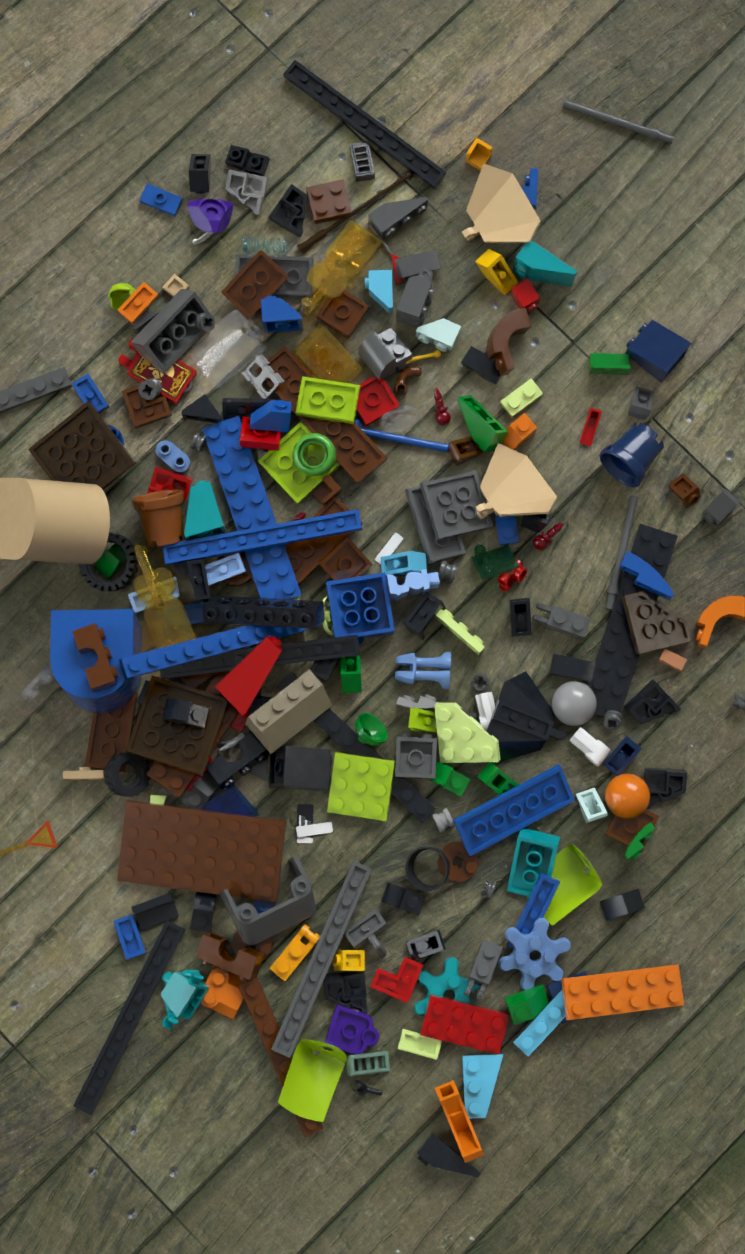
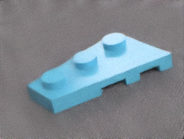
(479, 1082)

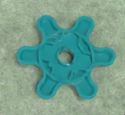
(439, 984)

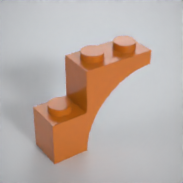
(459, 1121)

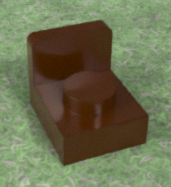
(685, 490)

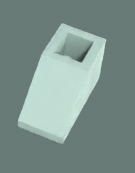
(440, 333)

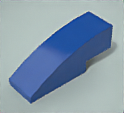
(645, 575)

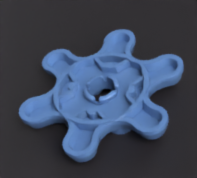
(526, 943)

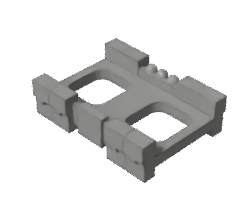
(267, 372)

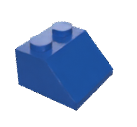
(279, 316)

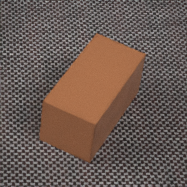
(672, 660)

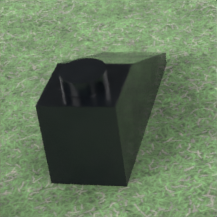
(440, 1155)

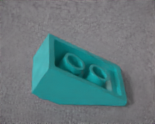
(542, 266)
(533, 855)

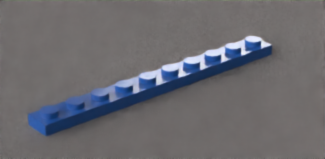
(262, 537)
(201, 648)

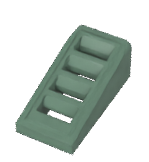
(350, 1063)

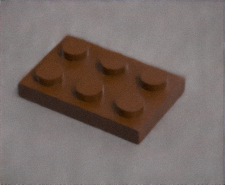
(254, 282)

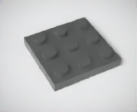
(453, 505)

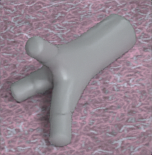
(230, 744)

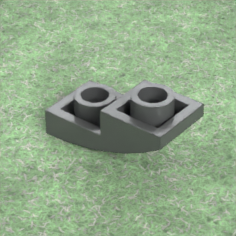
(414, 263)

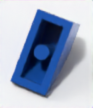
(272, 416)

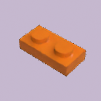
(138, 303)

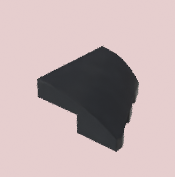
(651, 703)
(347, 989)

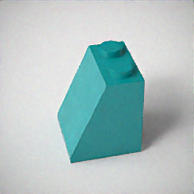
(203, 513)

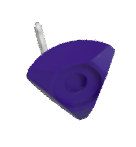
(210, 216)

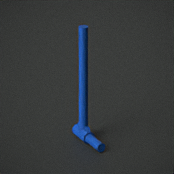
(403, 439)

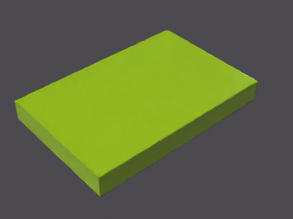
(327, 400)

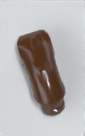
(409, 372)

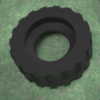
(112, 775)

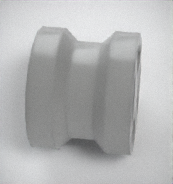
(443, 820)

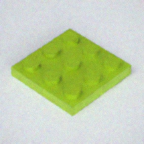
(284, 471)
(361, 786)

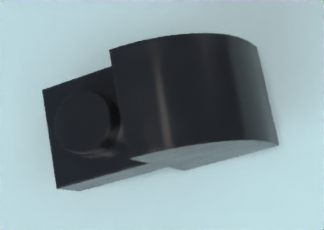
(185, 713)

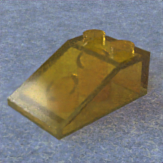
(326, 357)

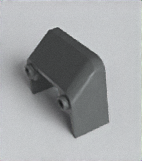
(257, 928)

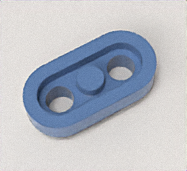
(172, 456)

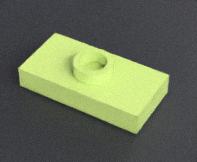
(418, 1044)

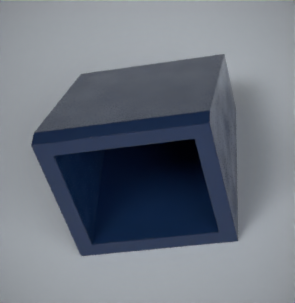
(657, 349)

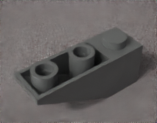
(394, 214)

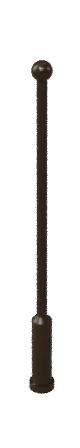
(322, 233)

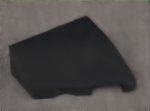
(290, 211)
(664, 783)

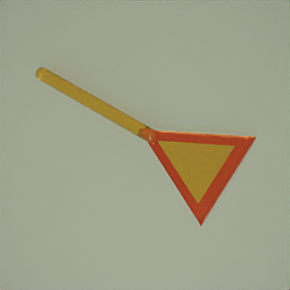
(42, 837)

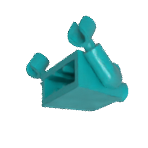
(182, 995)

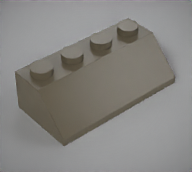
(289, 712)

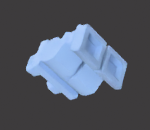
(414, 584)

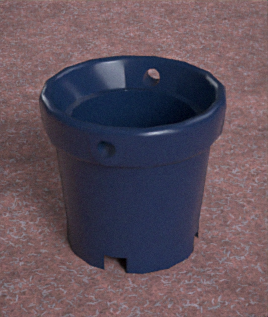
(631, 455)

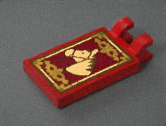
(173, 381)

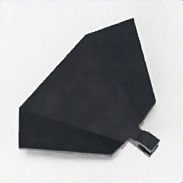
(522, 719)

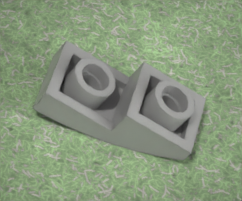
(424, 703)

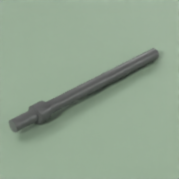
(654, 133)
(613, 589)

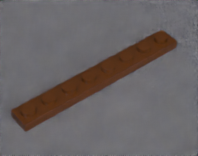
(268, 1029)

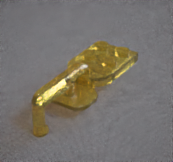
(342, 262)
(156, 589)

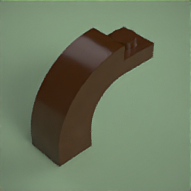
(497, 345)

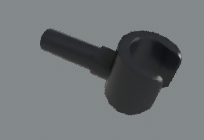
(364, 1089)

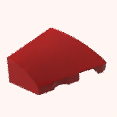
(169, 480)

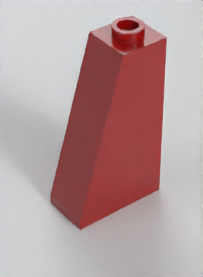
(248, 676)

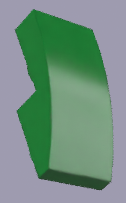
(634, 847)

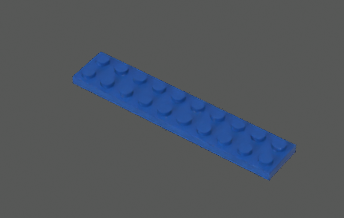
(250, 508)

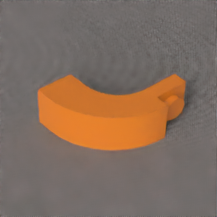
(725, 607)

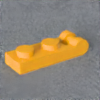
(294, 953)

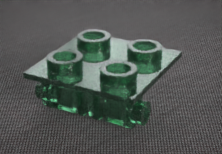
(493, 561)

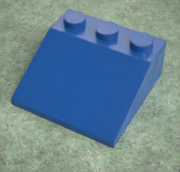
(361, 606)

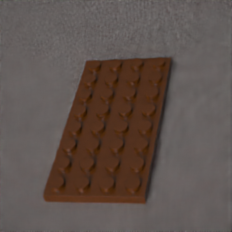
(201, 850)

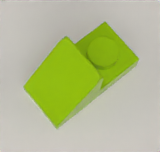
(422, 721)

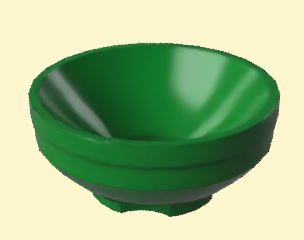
(370, 730)

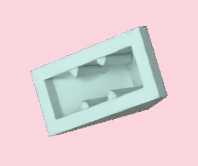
(591, 805)

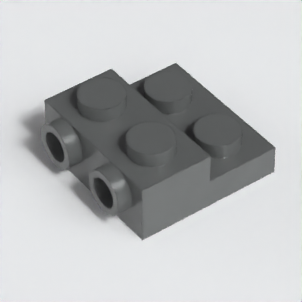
(416, 756)

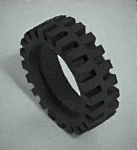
(128, 575)

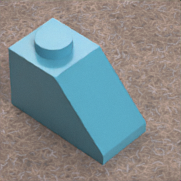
(380, 288)
(403, 563)

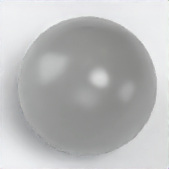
(574, 703)

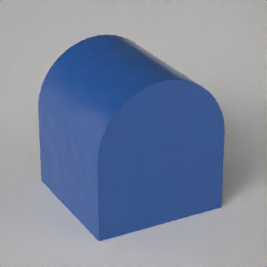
(68, 666)

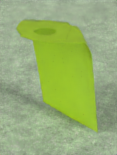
(574, 883)
(312, 1079)

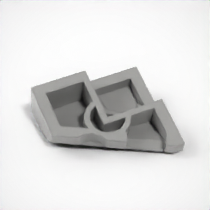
(248, 188)

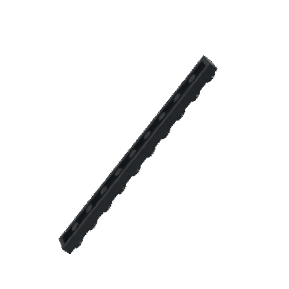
(364, 124)
(291, 653)
(348, 740)
(129, 1017)

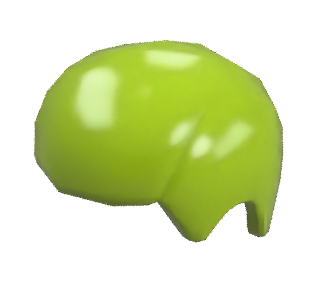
(119, 294)

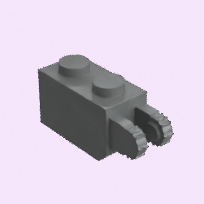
(563, 621)
(483, 967)

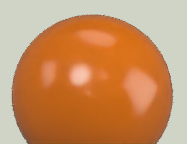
(627, 796)

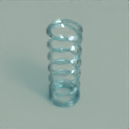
(245, 248)

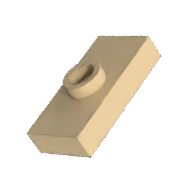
(84, 773)

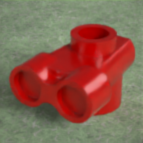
(507, 578)

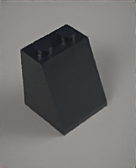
(300, 768)

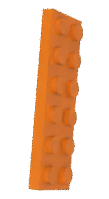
(622, 992)

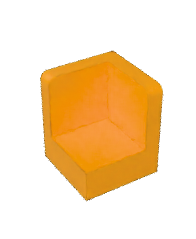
(478, 153)

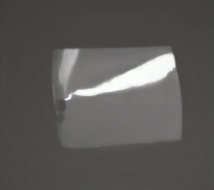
(228, 349)

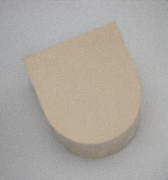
(52, 521)

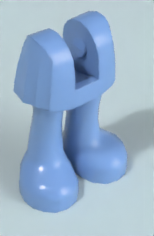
(411, 660)

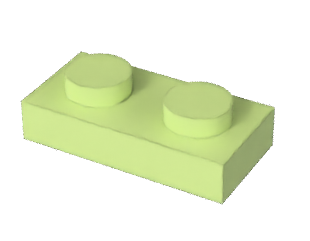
(521, 398)

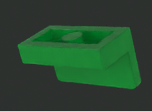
(609, 364)

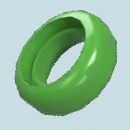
(303, 443)

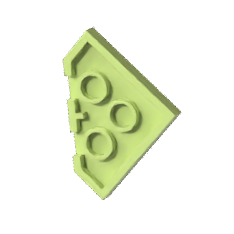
(462, 737)

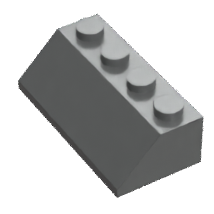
(171, 330)

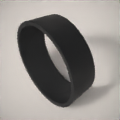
(409, 868)

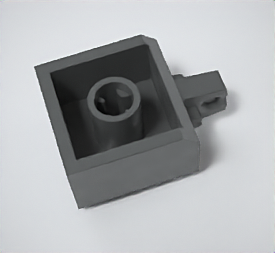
(415, 298)

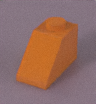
(519, 432)

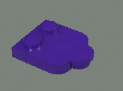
(351, 1030)

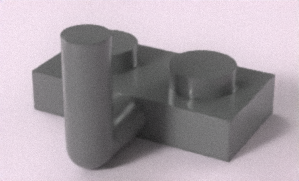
(366, 930)

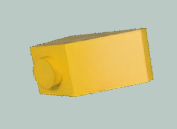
(496, 271)

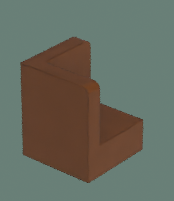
(326, 490)

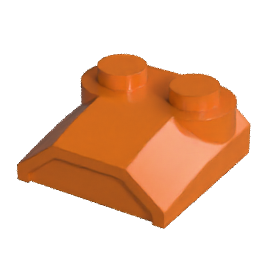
(223, 992)

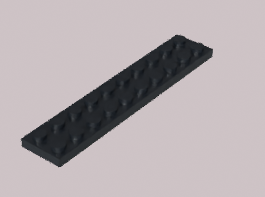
(617, 654)

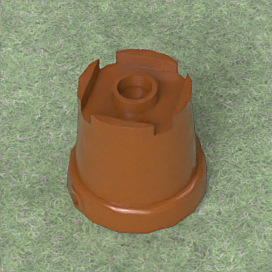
(161, 516)

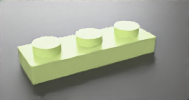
(460, 631)

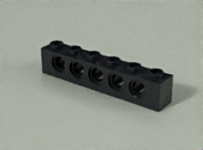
(263, 611)

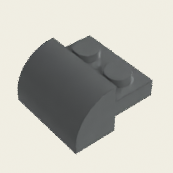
(384, 353)

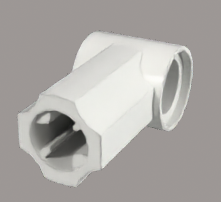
(486, 706)
(593, 749)

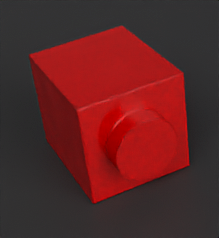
(525, 296)

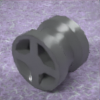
(154, 386)
(447, 571)

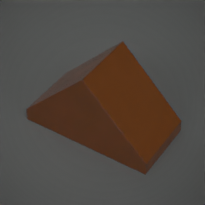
(463, 450)

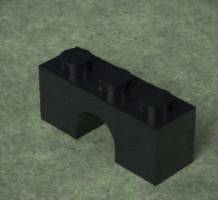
(227, 772)

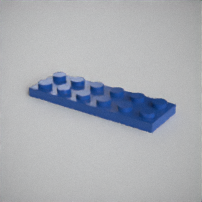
(514, 810)

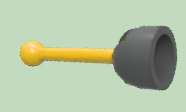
(437, 354)

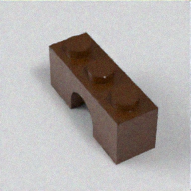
(91, 640)
(214, 952)

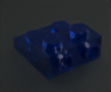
(231, 802)

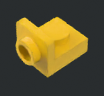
(349, 960)

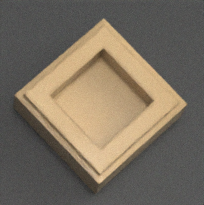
(174, 285)

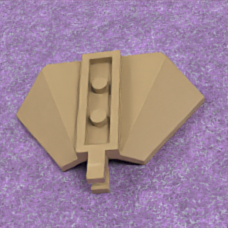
(500, 209)
(514, 486)

